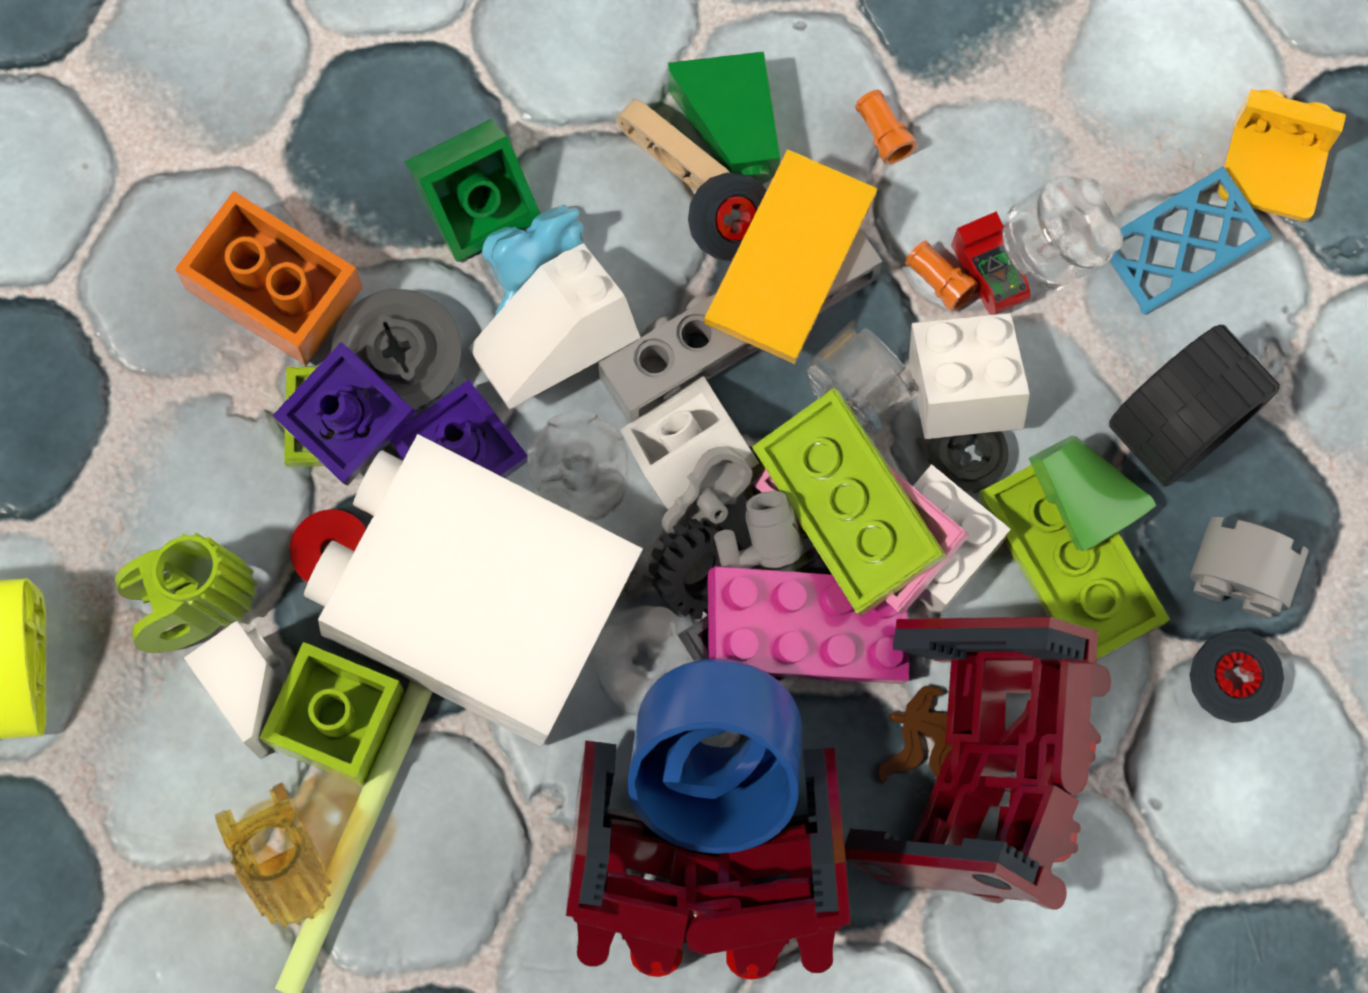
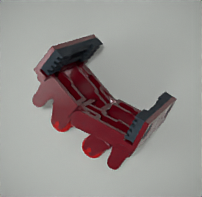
(1044, 747)
(708, 893)

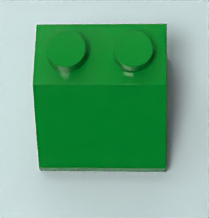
(473, 188)

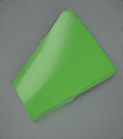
(1088, 492)

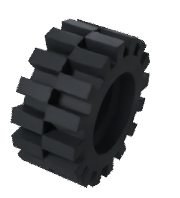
(674, 561)

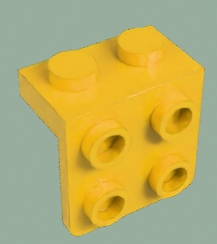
(1281, 152)

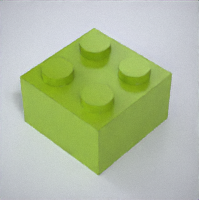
(332, 714)

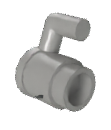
(771, 531)

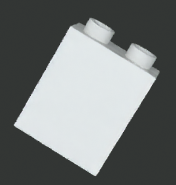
(471, 587)

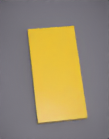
(790, 256)

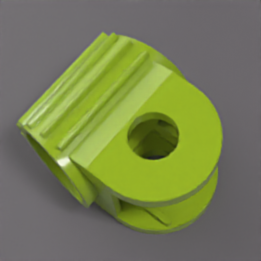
(209, 586)

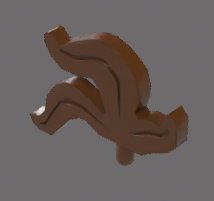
(920, 720)

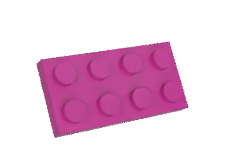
(800, 627)

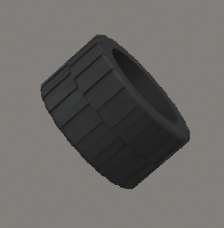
(1193, 404)

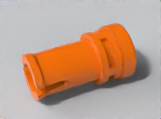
(890, 136)
(949, 283)

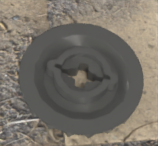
(413, 322)

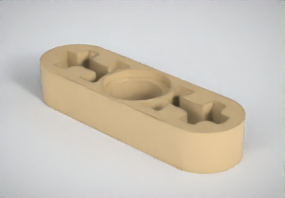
(667, 145)

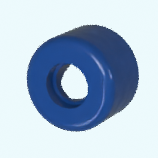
(711, 794)

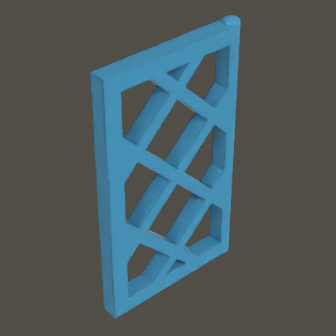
(1187, 201)

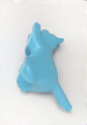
(519, 253)

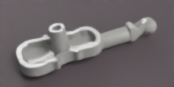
(714, 482)

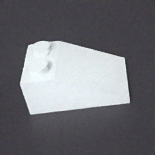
(554, 327)

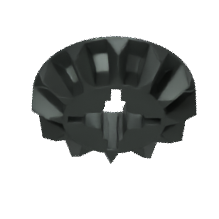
(979, 474)

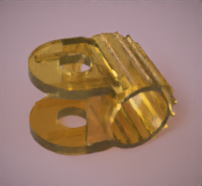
(289, 884)

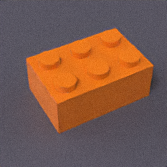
(269, 278)

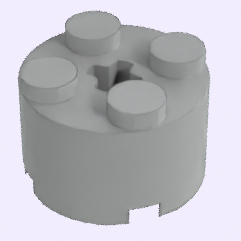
(1248, 566)

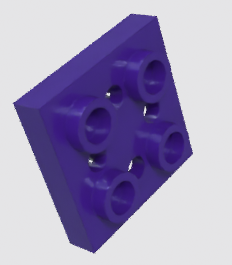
(331, 401)
(453, 424)

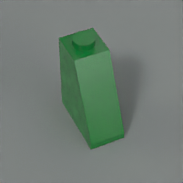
(730, 110)

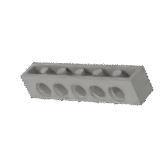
(640, 391)

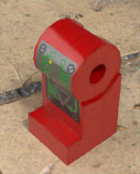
(985, 259)

